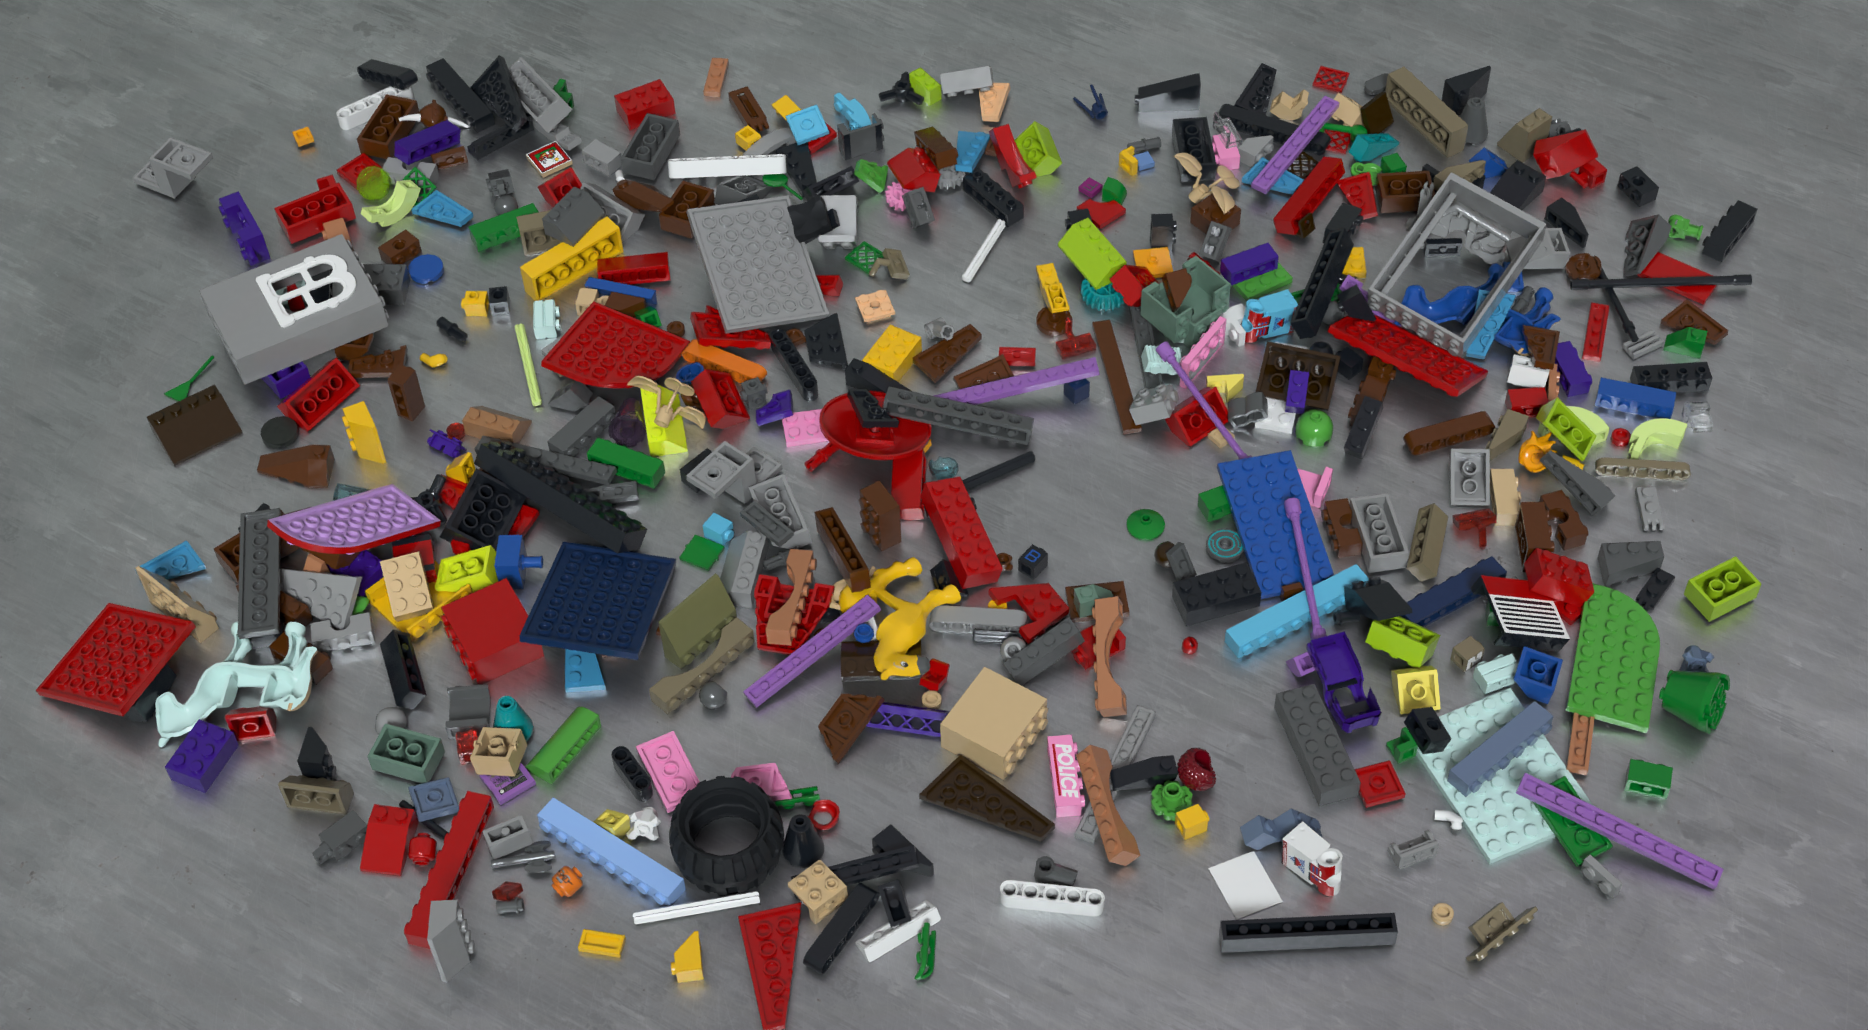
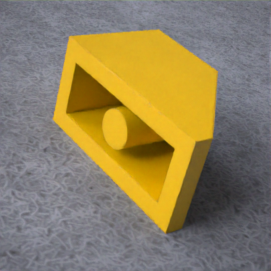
(461, 468)
(688, 960)

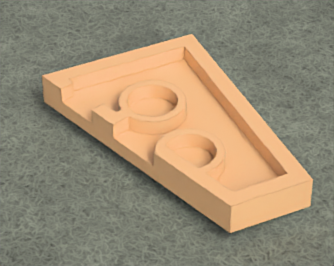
(993, 101)

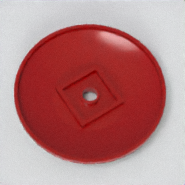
(843, 430)

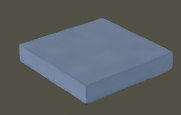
(433, 799)

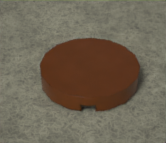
(1583, 267)
(1051, 323)

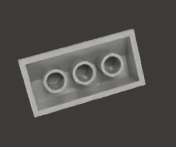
(621, 213)
(778, 500)
(743, 567)
(449, 938)

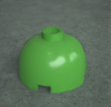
(1314, 428)

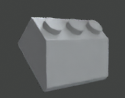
(967, 81)

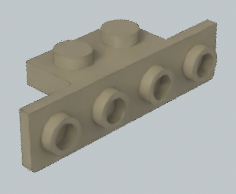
(1494, 926)

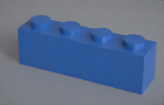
(1635, 398)

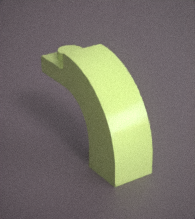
(397, 207)
(1590, 419)
(1656, 432)

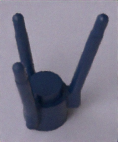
(1098, 109)

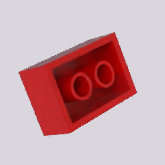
(644, 99)
(1558, 577)

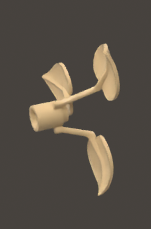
(1199, 192)
(665, 413)

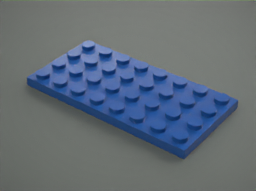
(1256, 498)

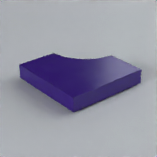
(778, 408)

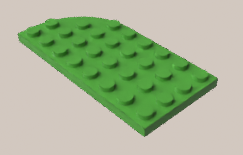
(1614, 661)

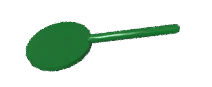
(778, 180)

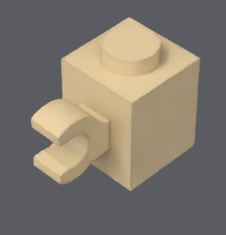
(586, 297)

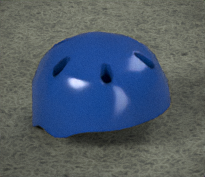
(689, 372)

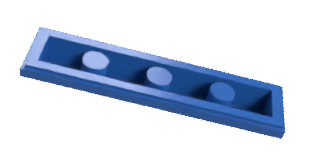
(606, 287)

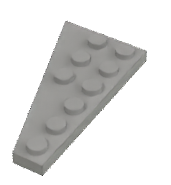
(325, 594)

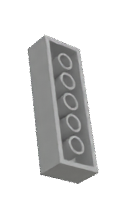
(538, 96)

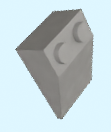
(1469, 477)

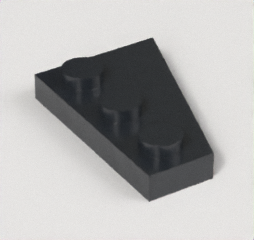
(868, 410)

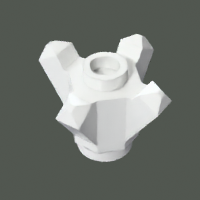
(645, 824)

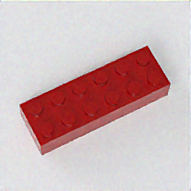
(961, 532)

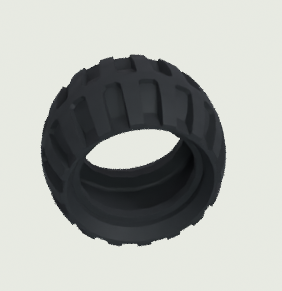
(714, 801)

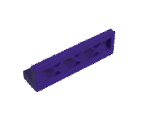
(908, 710)

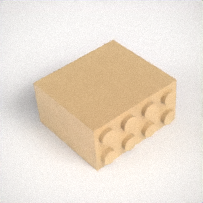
(994, 723)

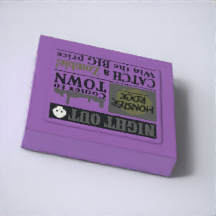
(507, 787)

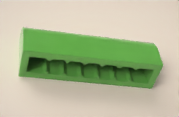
(564, 744)

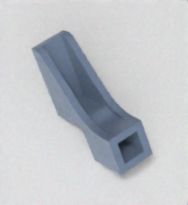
(1263, 831)

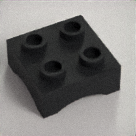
(810, 219)

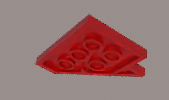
(710, 332)

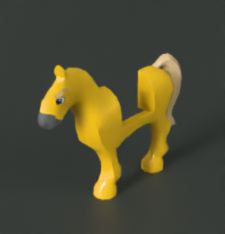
(902, 627)

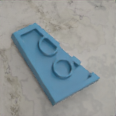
(1287, 183)
(443, 209)

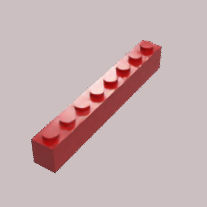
(450, 863)

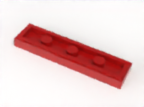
(1595, 332)

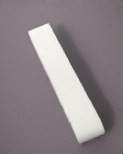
(727, 166)

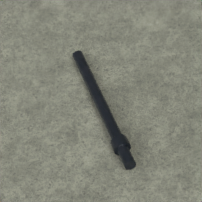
(1628, 325)

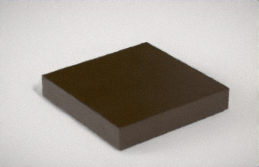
(1377, 114)

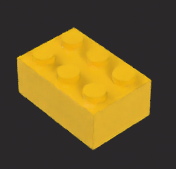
(894, 352)

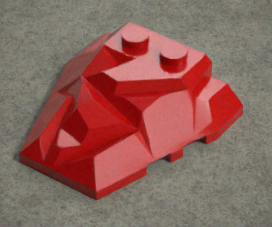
(772, 595)

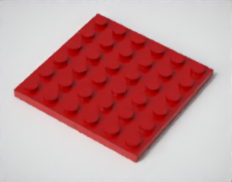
(116, 659)

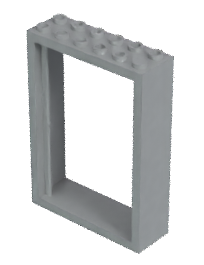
(1487, 205)

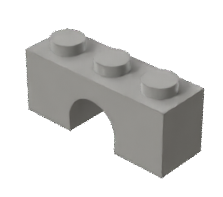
(397, 171)
(357, 633)

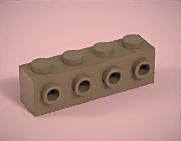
(1427, 542)

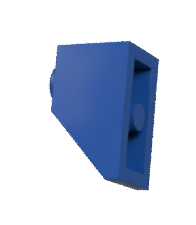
(1494, 165)

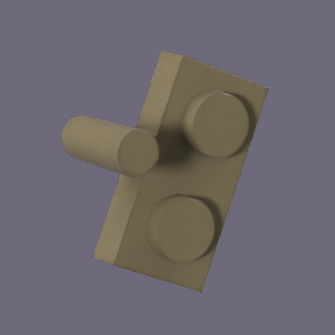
(894, 261)

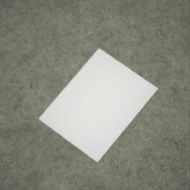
(1245, 885)

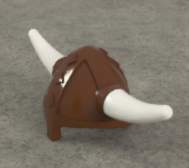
(432, 115)

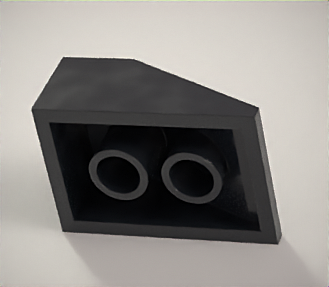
(1465, 86)
(1519, 185)
(1375, 599)

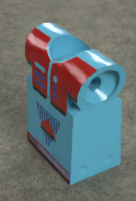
(1269, 316)

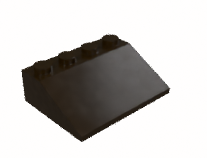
(1282, 358)
(194, 425)

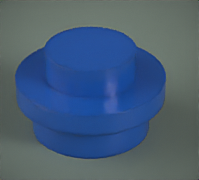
(863, 633)

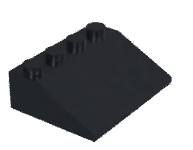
(483, 512)

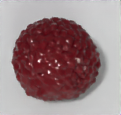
(1196, 769)

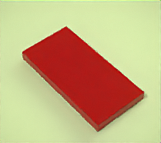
(1664, 266)

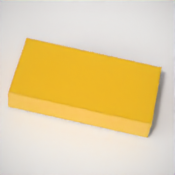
(601, 943)

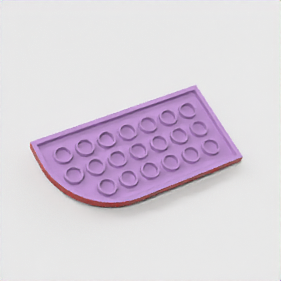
(355, 522)

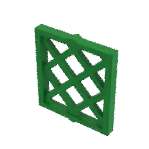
(424, 178)
(856, 250)

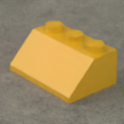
(363, 433)

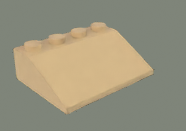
(178, 604)

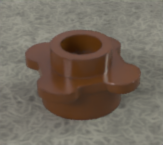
(1006, 559)

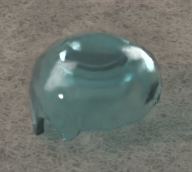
(943, 468)

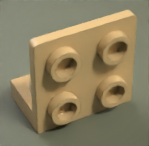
(819, 890)

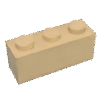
(1504, 496)

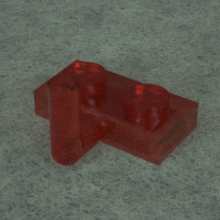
(1074, 344)
(1478, 519)

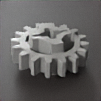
(949, 177)

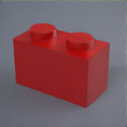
(1526, 400)

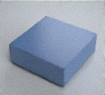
(1144, 161)

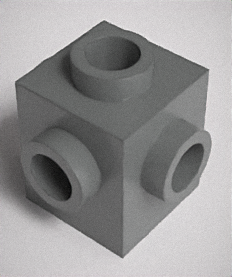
(1558, 128)
(753, 393)

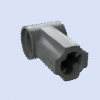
(1056, 873)

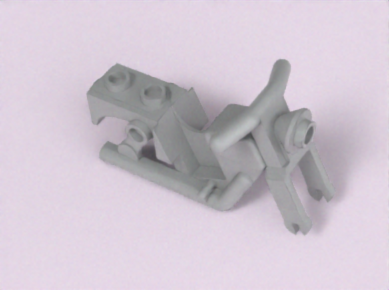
(1466, 219)

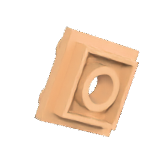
(877, 299)

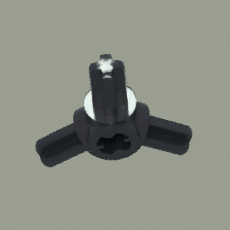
(902, 92)
(432, 500)

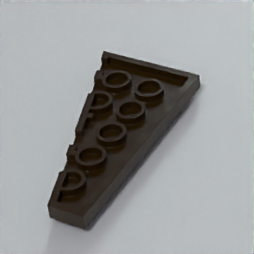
(976, 794)

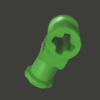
(1683, 228)

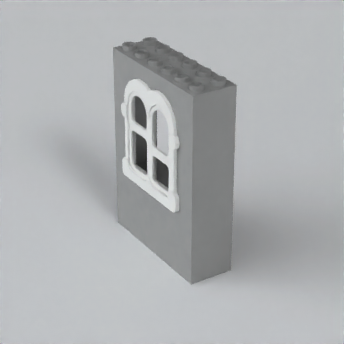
(265, 337)

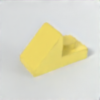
(1227, 384)
(614, 822)

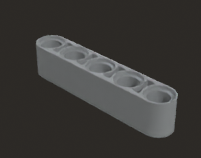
(967, 619)

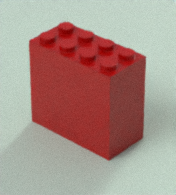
(487, 632)

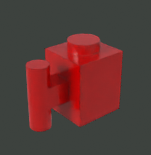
(1590, 174)

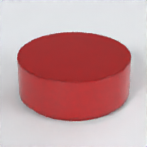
(1620, 437)

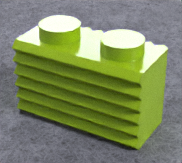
(925, 86)

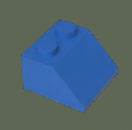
(1537, 674)

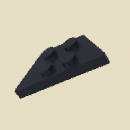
(826, 342)

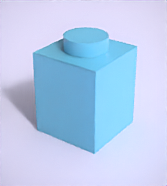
(718, 529)

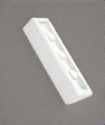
(887, 938)

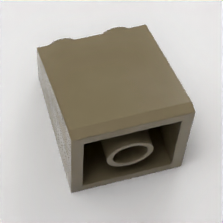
(1523, 135)

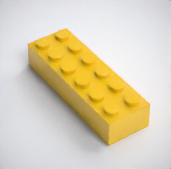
(568, 263)

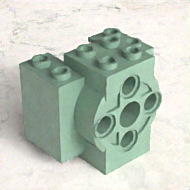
(1201, 306)

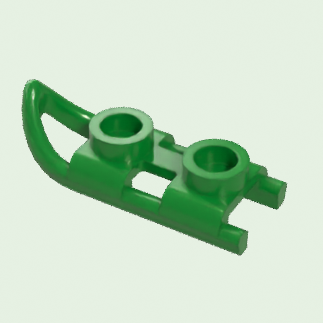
(808, 797)
(923, 958)

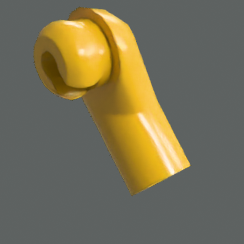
(435, 360)

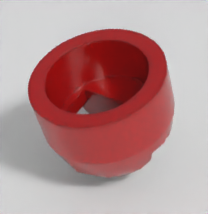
(1186, 646)

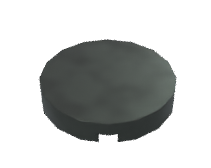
(279, 432)

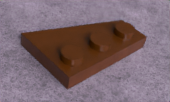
(1691, 316)
(1541, 345)
(379, 365)

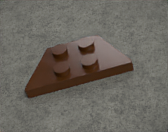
(847, 721)

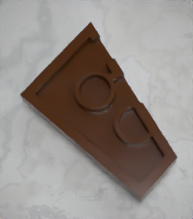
(987, 372)

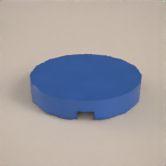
(426, 268)

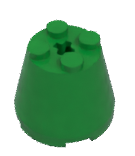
(1696, 697)

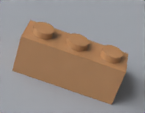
(494, 424)

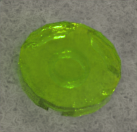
(373, 183)

